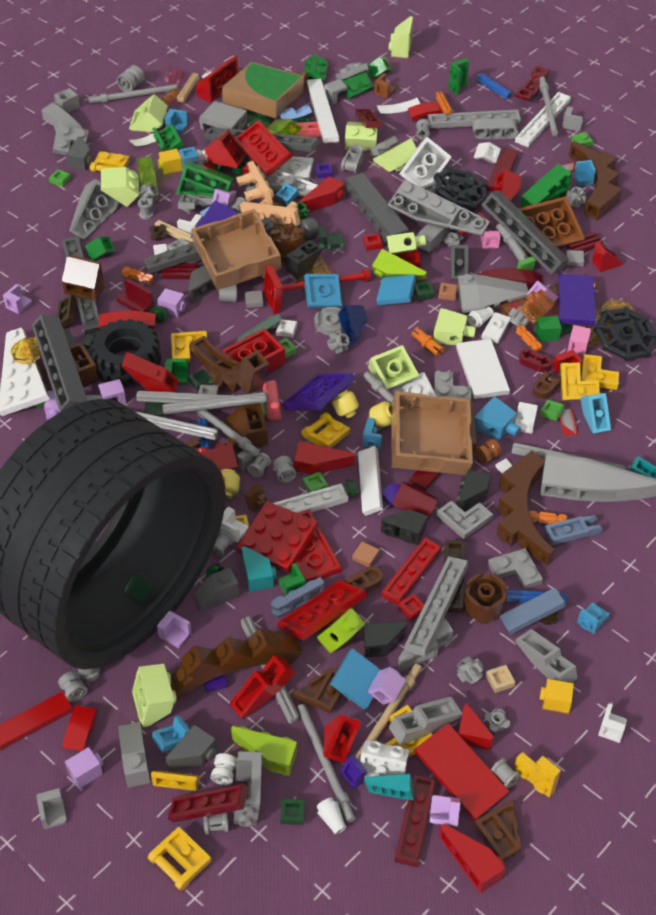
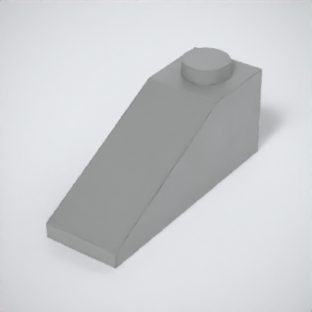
(133, 755)

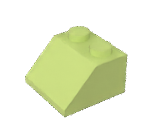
(401, 39)
(149, 115)
(359, 135)
(396, 156)
(120, 184)
(393, 367)
(153, 694)

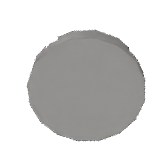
(328, 320)

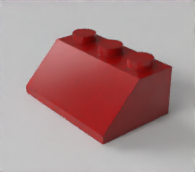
(211, 86)
(225, 150)
(260, 341)

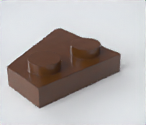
(320, 692)
(501, 831)

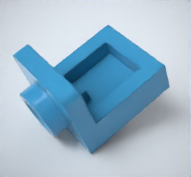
(170, 736)

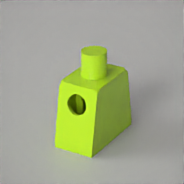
(343, 627)

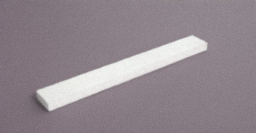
(322, 111)

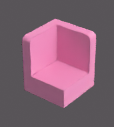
(490, 239)
(579, 339)

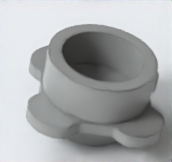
(453, 239)
(496, 726)

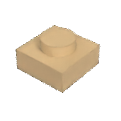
(500, 679)

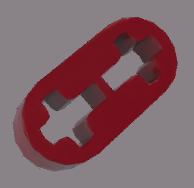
(535, 360)

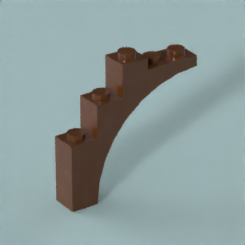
(605, 180)
(225, 372)
(513, 506)
(232, 654)

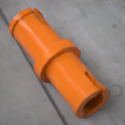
(427, 341)

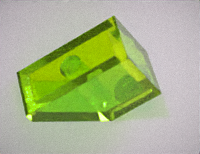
(284, 126)
(146, 171)

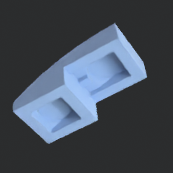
(290, 113)

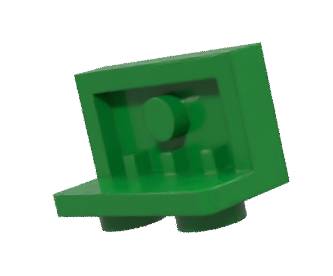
(316, 67)
(458, 75)
(357, 84)
(168, 138)

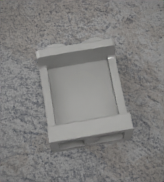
(223, 116)
(249, 770)

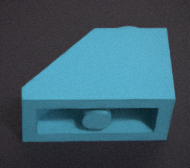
(596, 412)

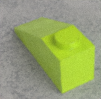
(390, 266)

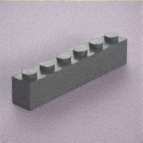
(374, 206)
(525, 232)
(58, 361)

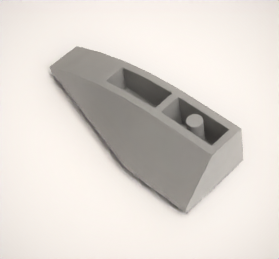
(435, 210)
(592, 481)

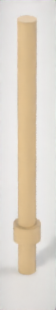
(408, 685)

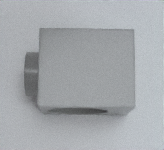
(67, 100)

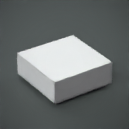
(286, 328)

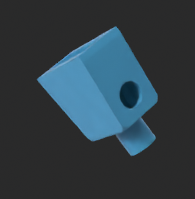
(496, 420)

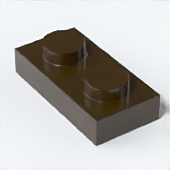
(66, 310)

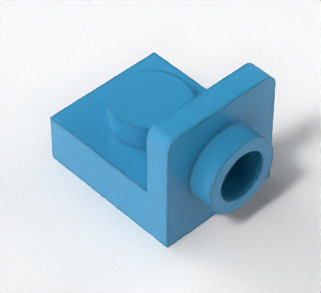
(370, 435)
(592, 618)

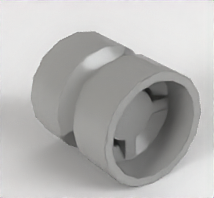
(130, 78)

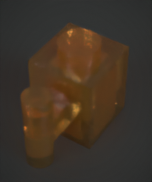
(536, 305)

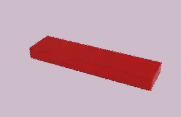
(411, 571)
(34, 719)

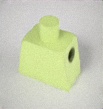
(397, 246)
(452, 328)

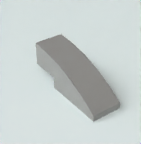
(54, 114)
(433, 236)
(443, 637)
(546, 657)
(424, 720)

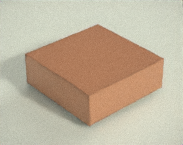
(448, 291)
(365, 554)

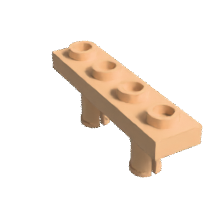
(262, 190)
(276, 214)

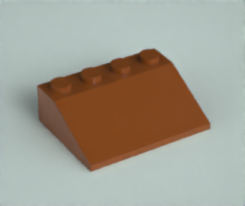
(555, 221)

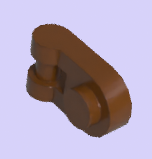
(545, 385)
(370, 577)

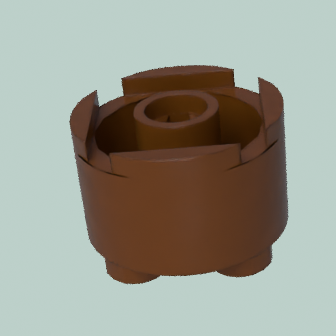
(287, 239)
(485, 597)

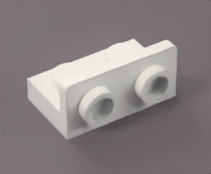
(383, 759)

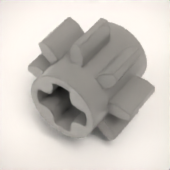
(148, 191)
(576, 196)
(518, 317)
(338, 342)
(469, 670)

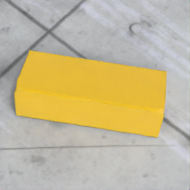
(175, 780)

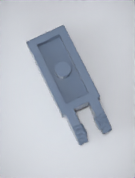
(572, 529)
(296, 598)

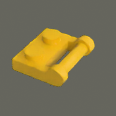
(109, 160)
(329, 435)
(185, 852)

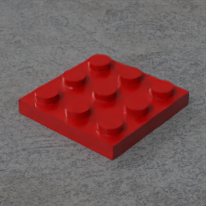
(279, 535)

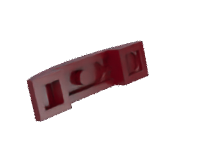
(532, 87)
(514, 274)

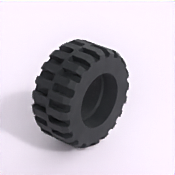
(119, 337)

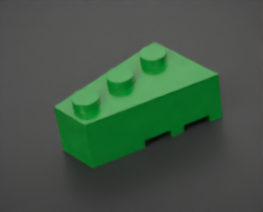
(202, 180)
(550, 187)

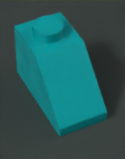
(257, 570)

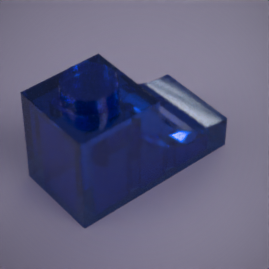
(352, 320)

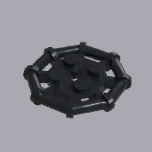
(462, 189)
(623, 340)

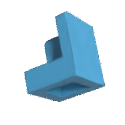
(178, 119)
(188, 154)
(584, 173)
(286, 194)

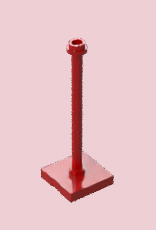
(273, 288)

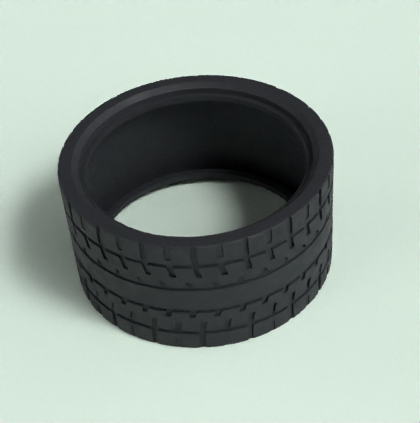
(58, 497)

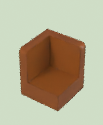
(383, 88)

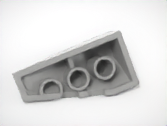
(91, 209)
(481, 291)

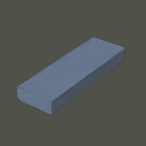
(532, 611)

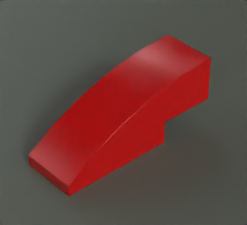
(145, 317)
(262, 686)

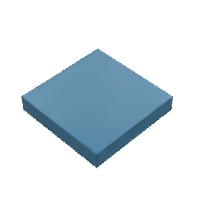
(396, 289)
(322, 290)
(355, 678)

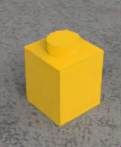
(170, 161)
(557, 696)

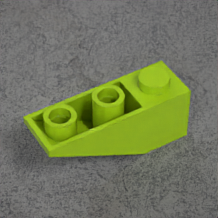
(277, 752)

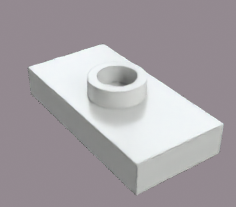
(496, 327)

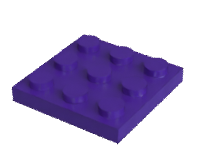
(318, 391)

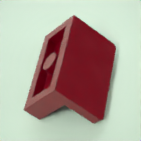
(136, 297)
(415, 499)

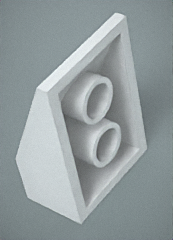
(424, 163)

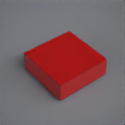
(372, 242)
(411, 607)

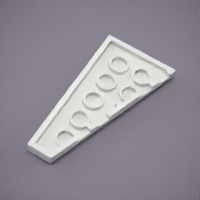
(20, 383)

